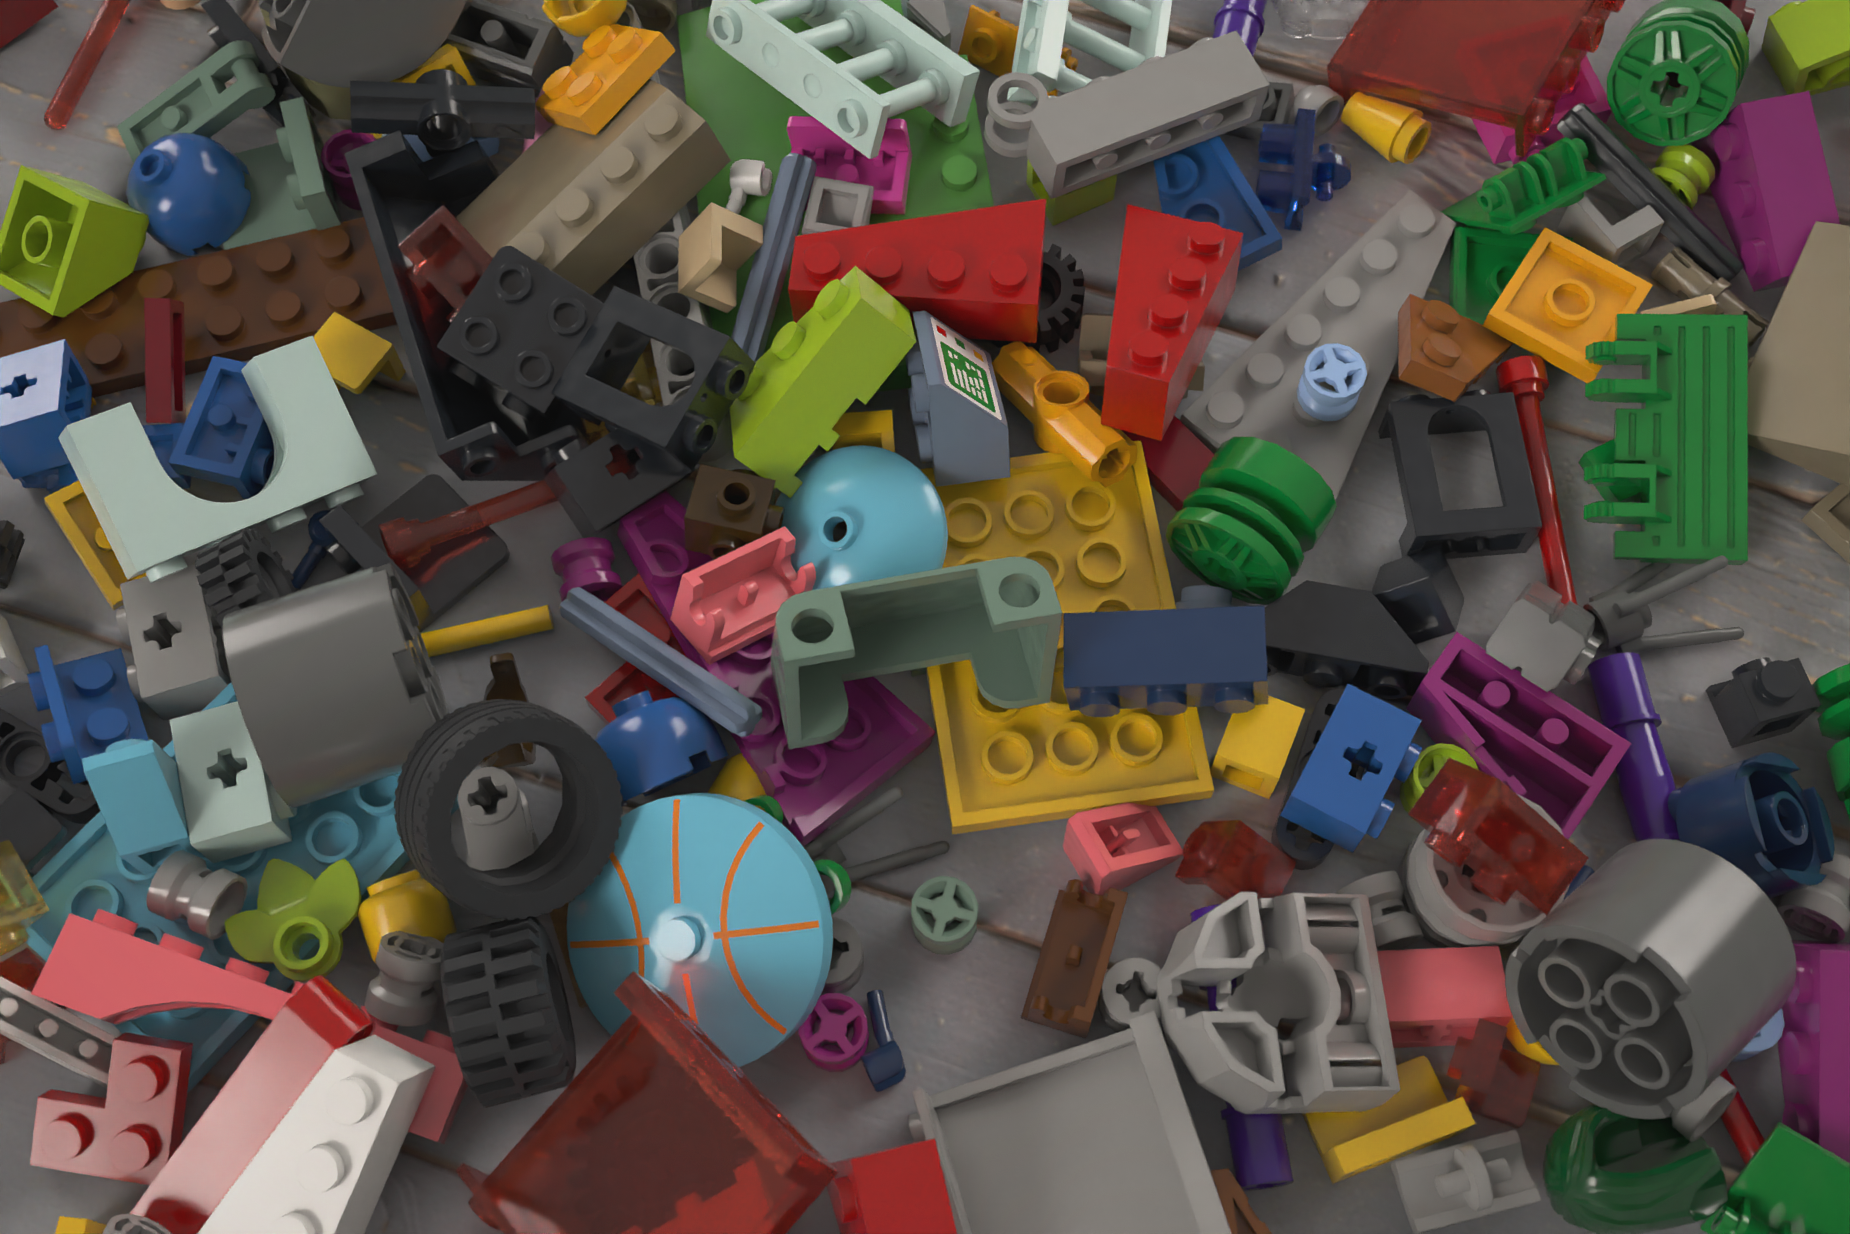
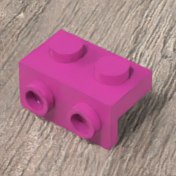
(841, 161)

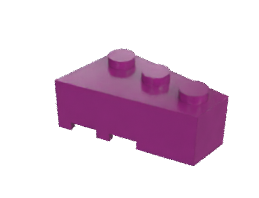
(1770, 183)
(1517, 731)
(1817, 1046)

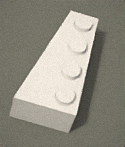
(331, 1148)

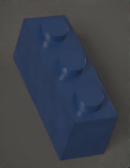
(1165, 660)

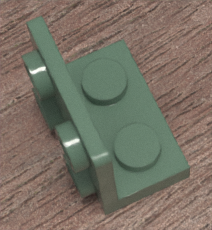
(287, 182)

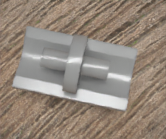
(1464, 1182)

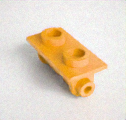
(992, 43)

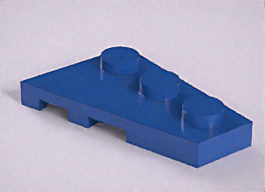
(1209, 187)

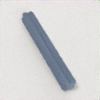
(774, 256)
(661, 662)

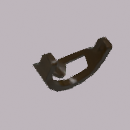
(507, 686)

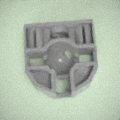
(1299, 979)

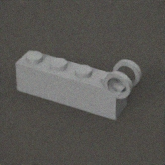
(1131, 115)

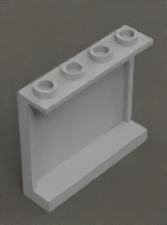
(1075, 1144)

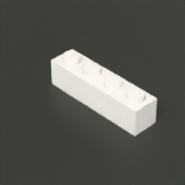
(55, 1033)

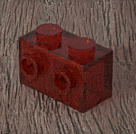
(444, 260)
(1496, 835)

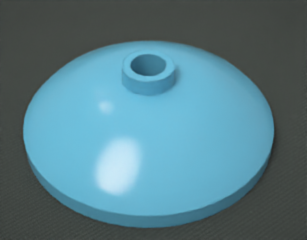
(889, 513)

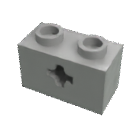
(173, 644)

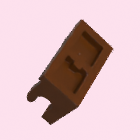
(1074, 958)

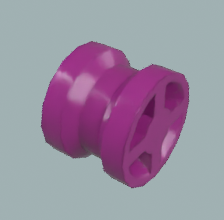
(587, 565)
(829, 1023)

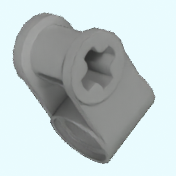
(497, 838)

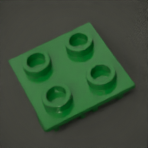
(1529, 189)
(1787, 1190)

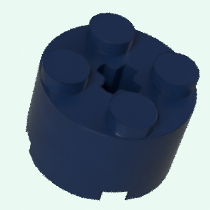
(1758, 822)

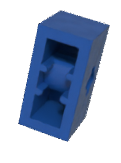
(38, 398)
(1361, 733)

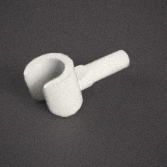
(745, 179)

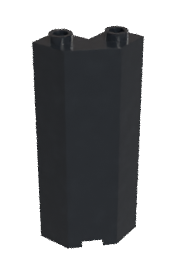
(468, 426)

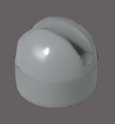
(1325, 102)

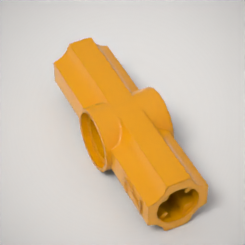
(1063, 414)

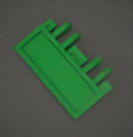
(1684, 436)

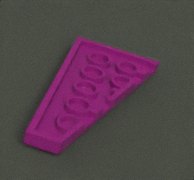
(811, 781)

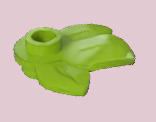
(295, 910)

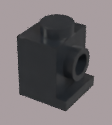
(1763, 700)

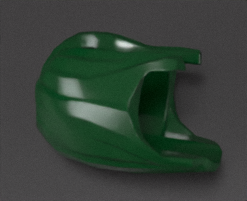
(1630, 1174)

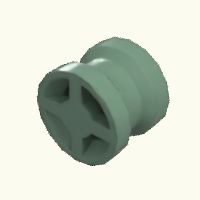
(946, 901)

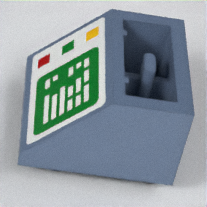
(957, 404)

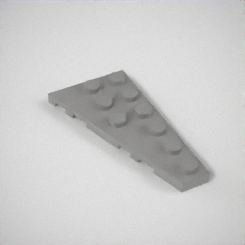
(1347, 305)

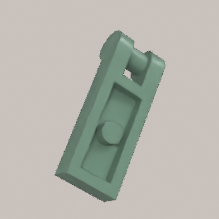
(200, 99)

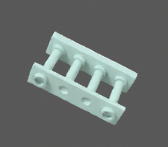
(1049, 23)
(834, 93)

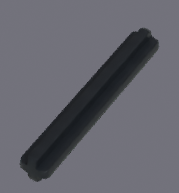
(1645, 188)

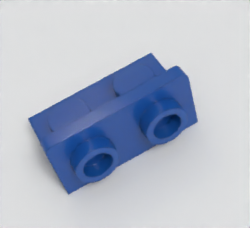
(225, 433)
(88, 706)

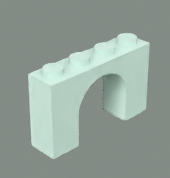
(159, 523)

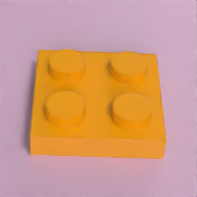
(603, 77)
(1564, 303)

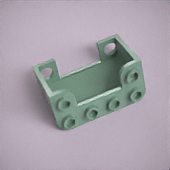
(985, 611)

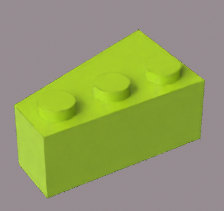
(814, 375)

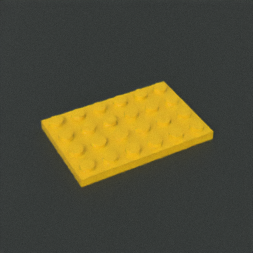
(1044, 758)

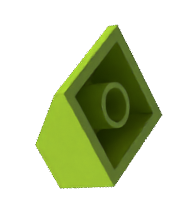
(66, 241)

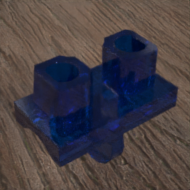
(1306, 171)

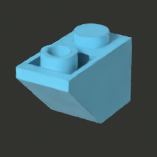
(140, 802)

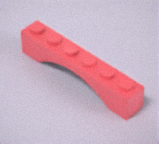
(120, 977)

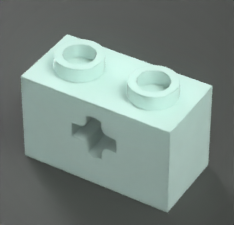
(224, 786)

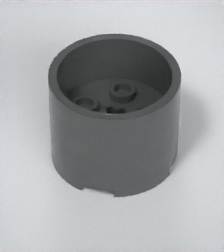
(333, 683)
(1652, 976)

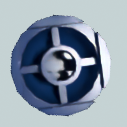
(189, 191)
(658, 743)

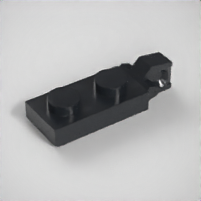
(230, 28)

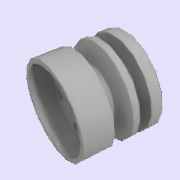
(1449, 908)

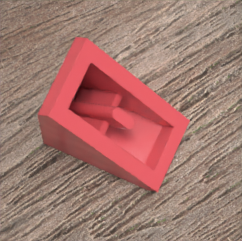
(1119, 845)

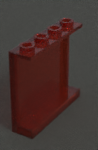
(1473, 56)
(654, 1142)

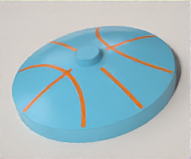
(714, 914)

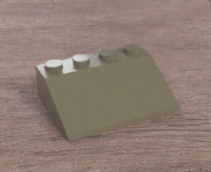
(597, 199)
(1804, 362)

